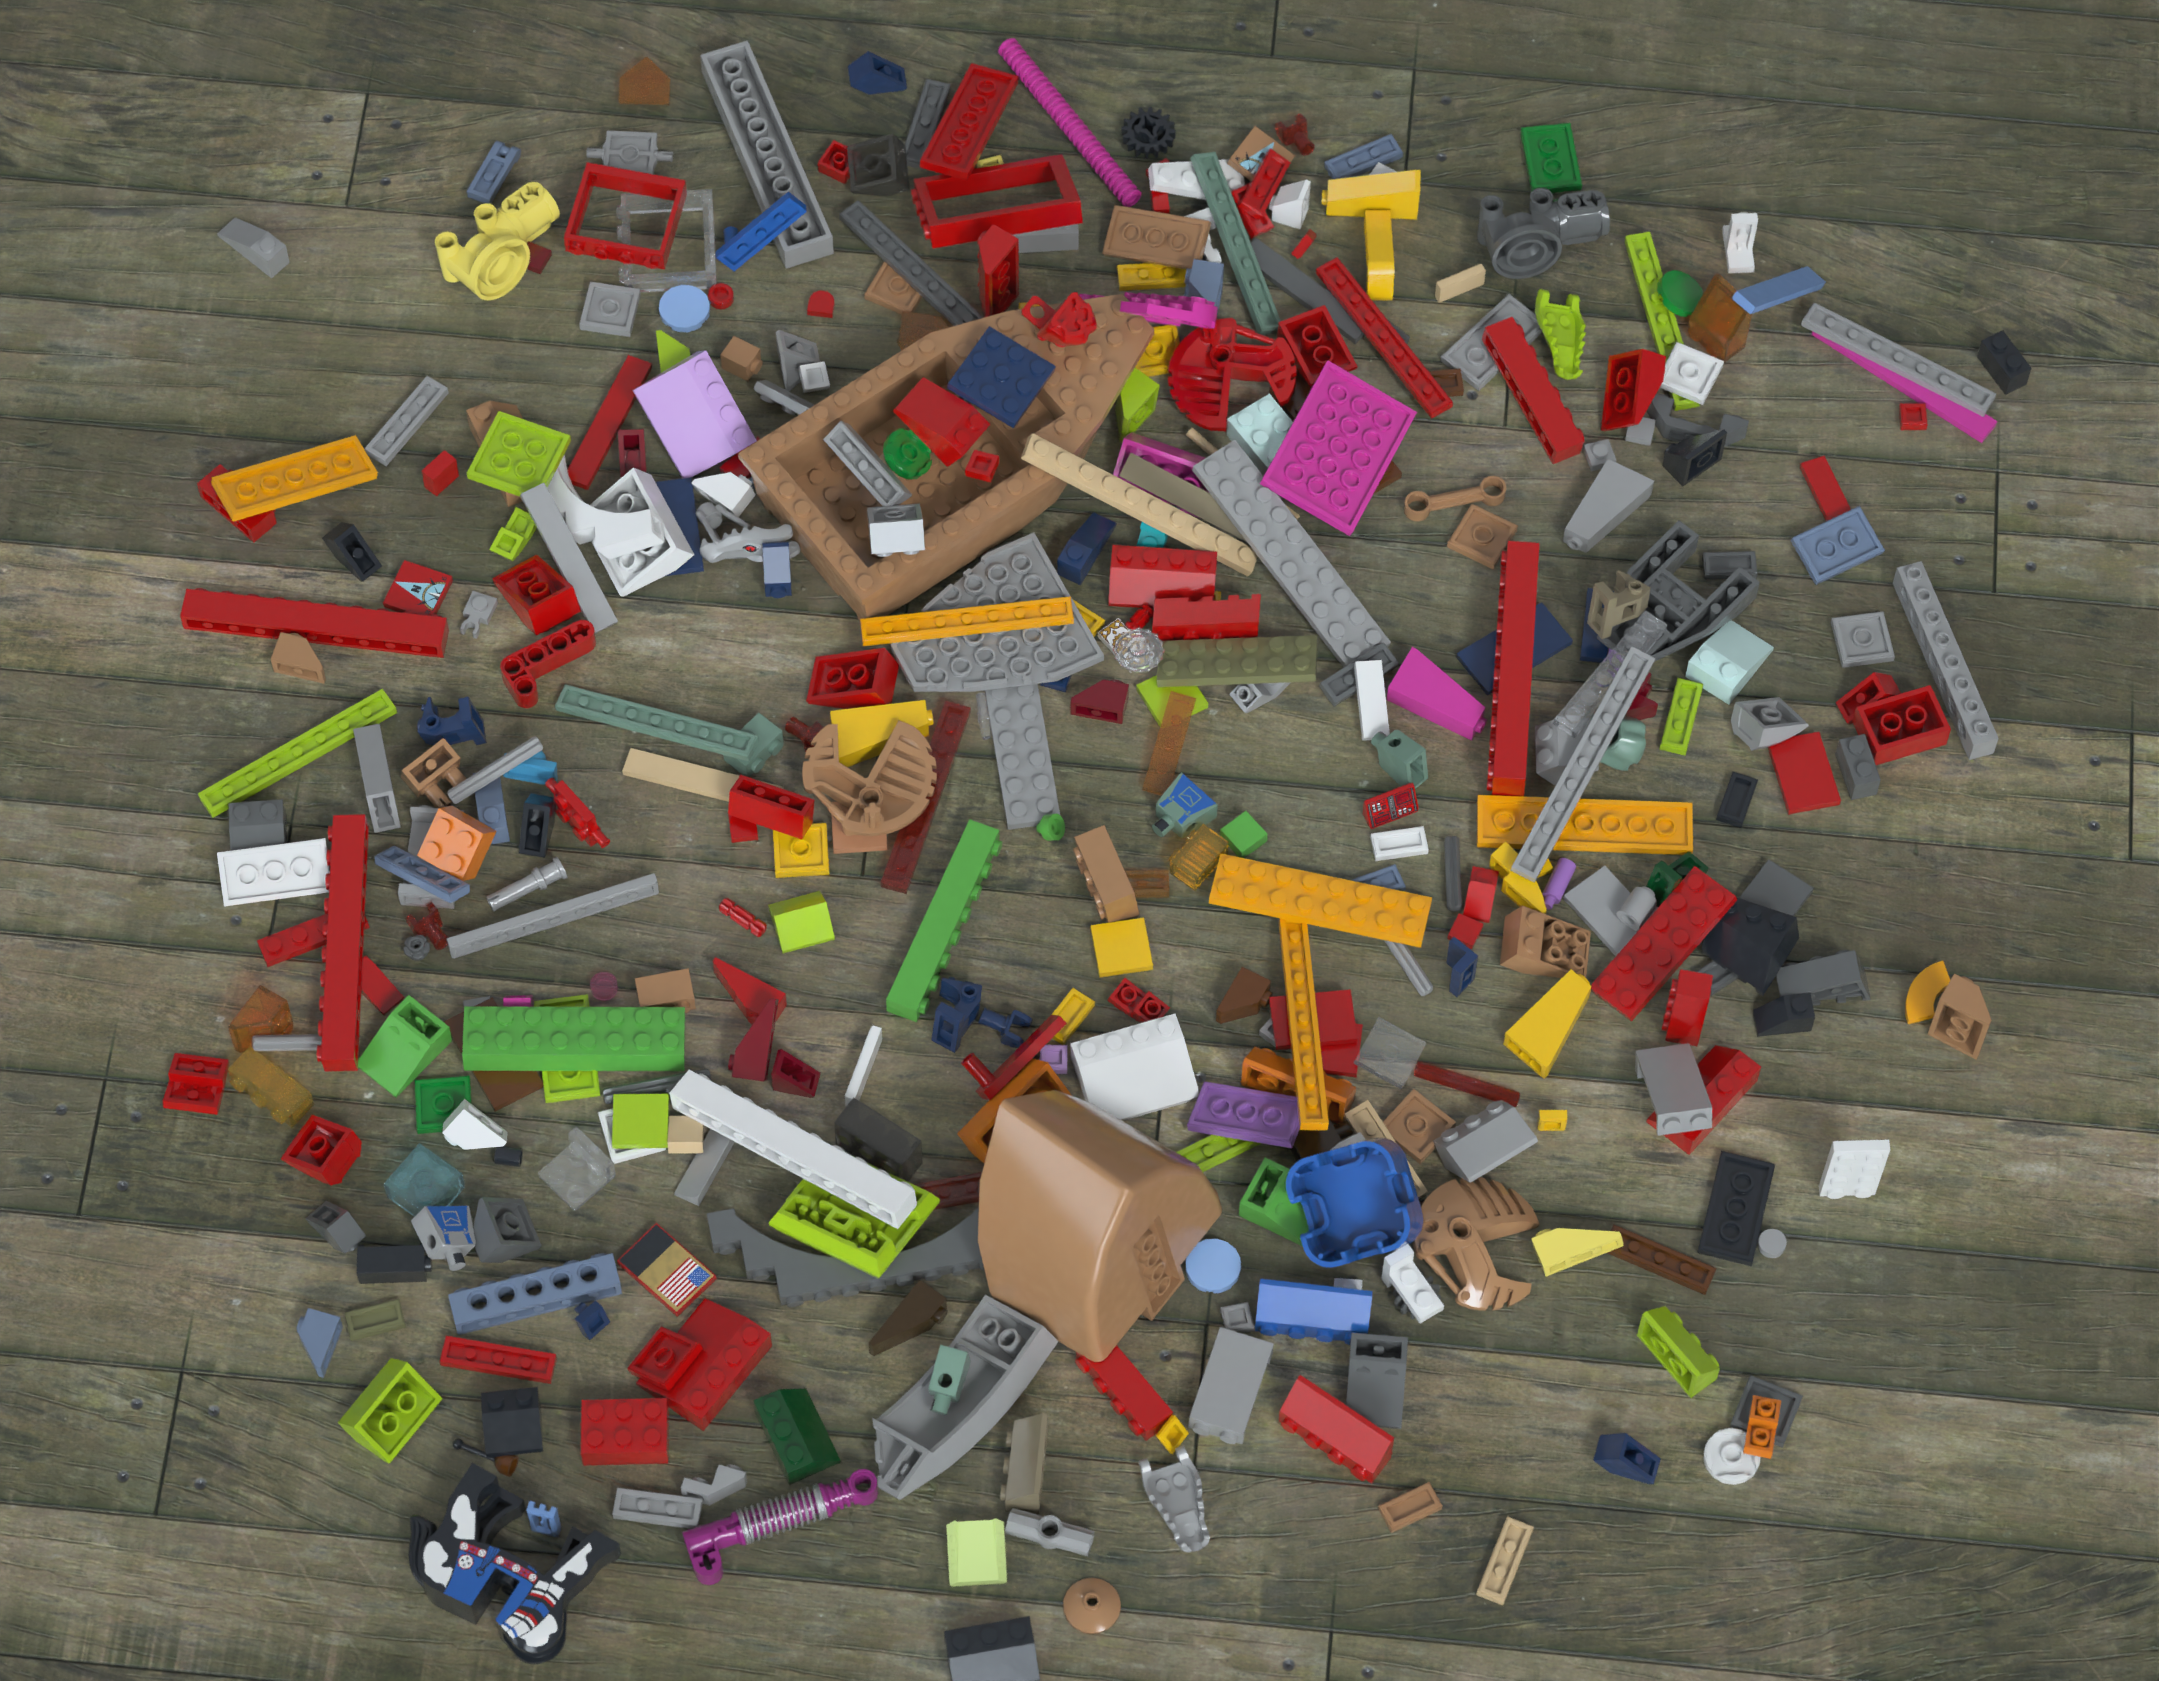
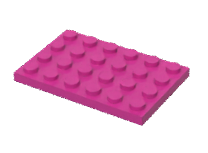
(1338, 448)

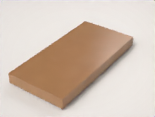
(1155, 237)

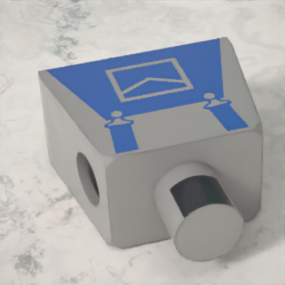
(446, 1233)

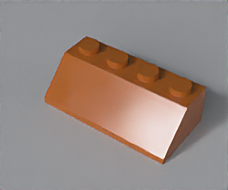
(1271, 1073)
(1033, 1078)

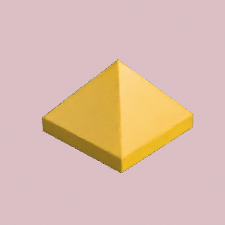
(1172, 1434)

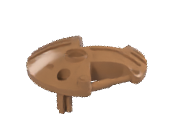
(897, 781)
(1479, 1215)

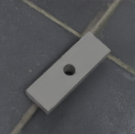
(772, 393)

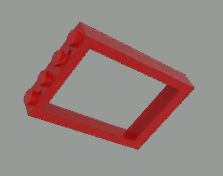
(991, 178)

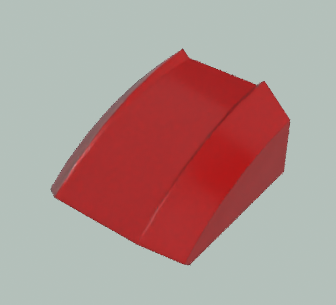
(323, 1150)

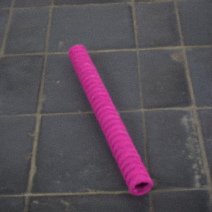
(1069, 122)

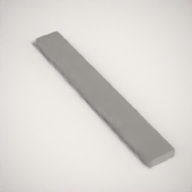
(1899, 359)
(553, 916)

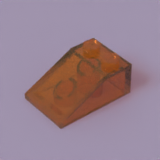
(1719, 321)

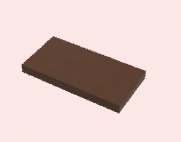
(498, 1086)

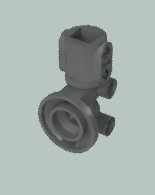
(1534, 240)

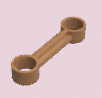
(1455, 498)

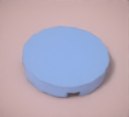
(684, 308)
(1213, 1266)

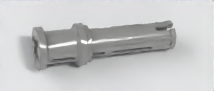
(537, 879)

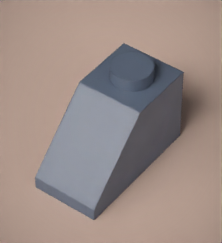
(319, 1337)

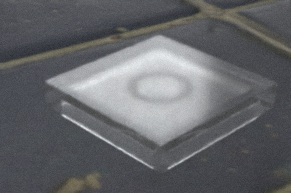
(1390, 1053)

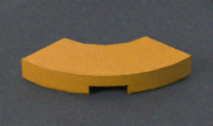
(1924, 991)

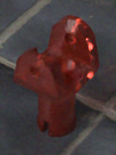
(1296, 134)
(803, 731)
(430, 927)

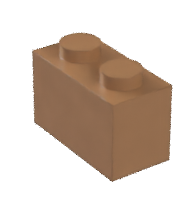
(666, 990)

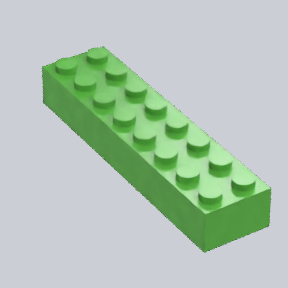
(574, 1039)

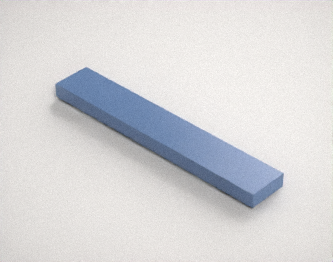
(1778, 290)

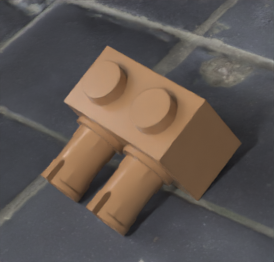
(431, 767)

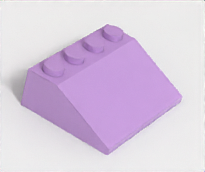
(694, 414)

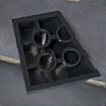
(1752, 942)

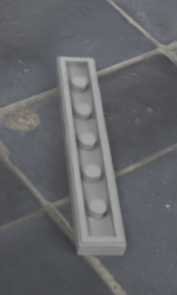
(568, 557)

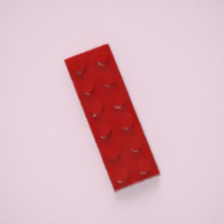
(969, 121)
(1663, 943)

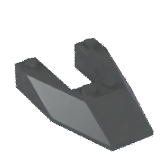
(1676, 604)

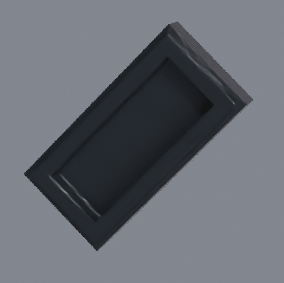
(1737, 799)

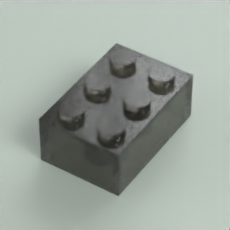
(878, 1140)

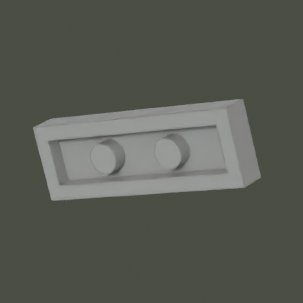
(657, 1508)

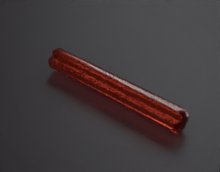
(1466, 1083)

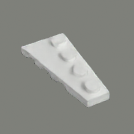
(1182, 180)

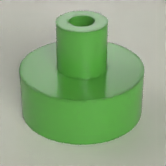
(1051, 827)

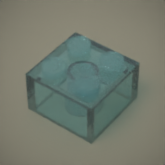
(423, 1181)

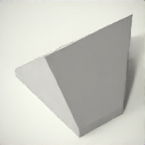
(792, 353)

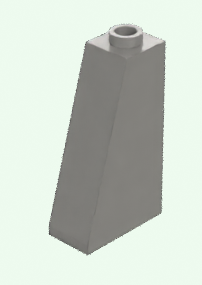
(1606, 504)
(376, 778)

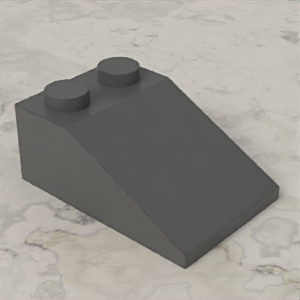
(257, 824)

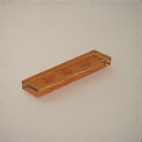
(1169, 743)

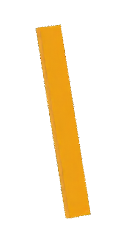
(966, 621)

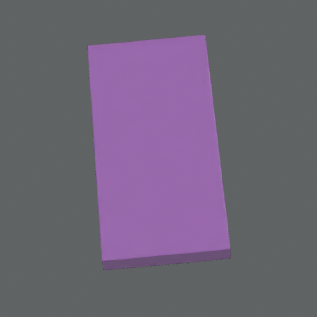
(1245, 1115)

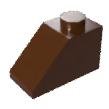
(1244, 997)

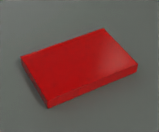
(1804, 773)
(1334, 1017)

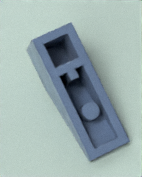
(492, 810)

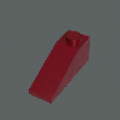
(755, 1049)

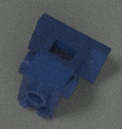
(461, 727)
(966, 998)

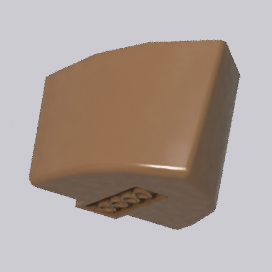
(1085, 1219)

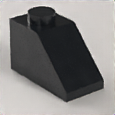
(352, 550)
(537, 825)
(1785, 1015)

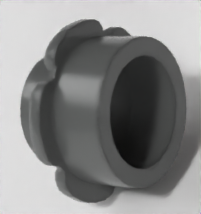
(419, 953)

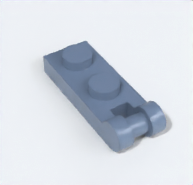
(493, 172)

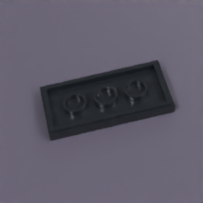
(1736, 1208)

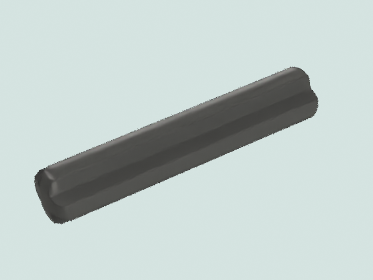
(1453, 873)

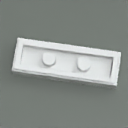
(1371, 698)
(864, 1064)

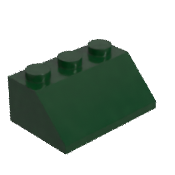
(795, 1433)

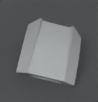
(1765, 722)

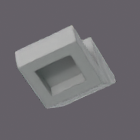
(1255, 695)
(726, 1482)

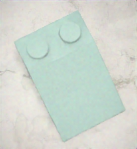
(1728, 661)

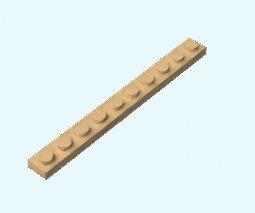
(1138, 503)

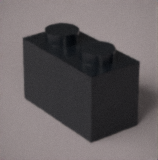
(2004, 362)

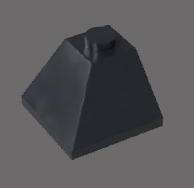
(1694, 455)

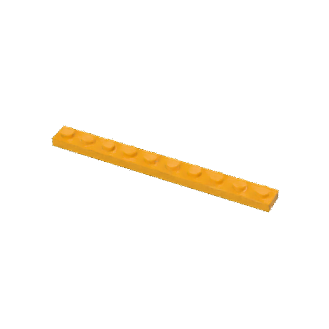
(1303, 1026)

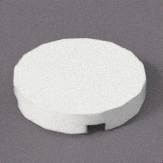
(1726, 1458)

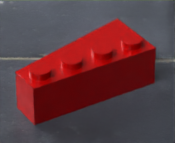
(1206, 618)

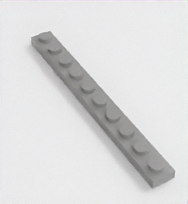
(1582, 764)

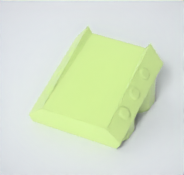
(976, 1552)

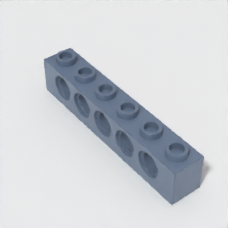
(548, 1300)

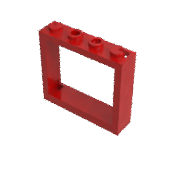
(630, 182)

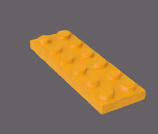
(294, 478)

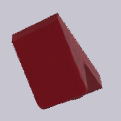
(632, 450)
(1642, 706)

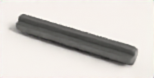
(651, 1086)

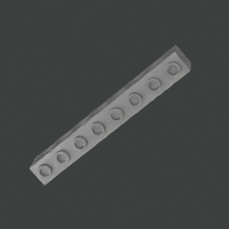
(1945, 660)

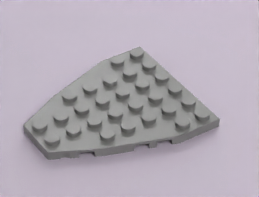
(1002, 658)

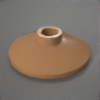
(1091, 1618)

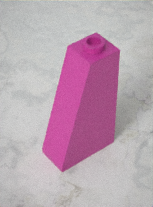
(1435, 696)

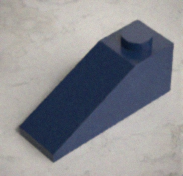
(1084, 548)

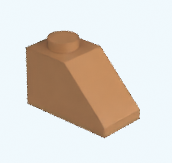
(296, 658)

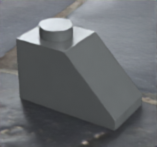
(336, 1227)

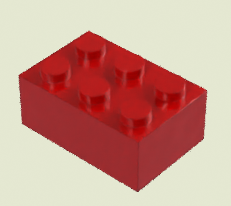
(1902, 724)
(625, 1431)

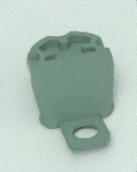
(1626, 745)

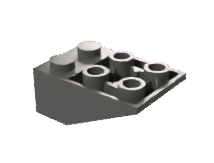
(1377, 1378)

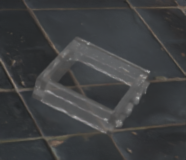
(655, 282)

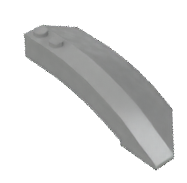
(1004, 1358)

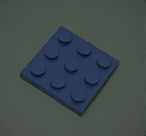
(1001, 377)

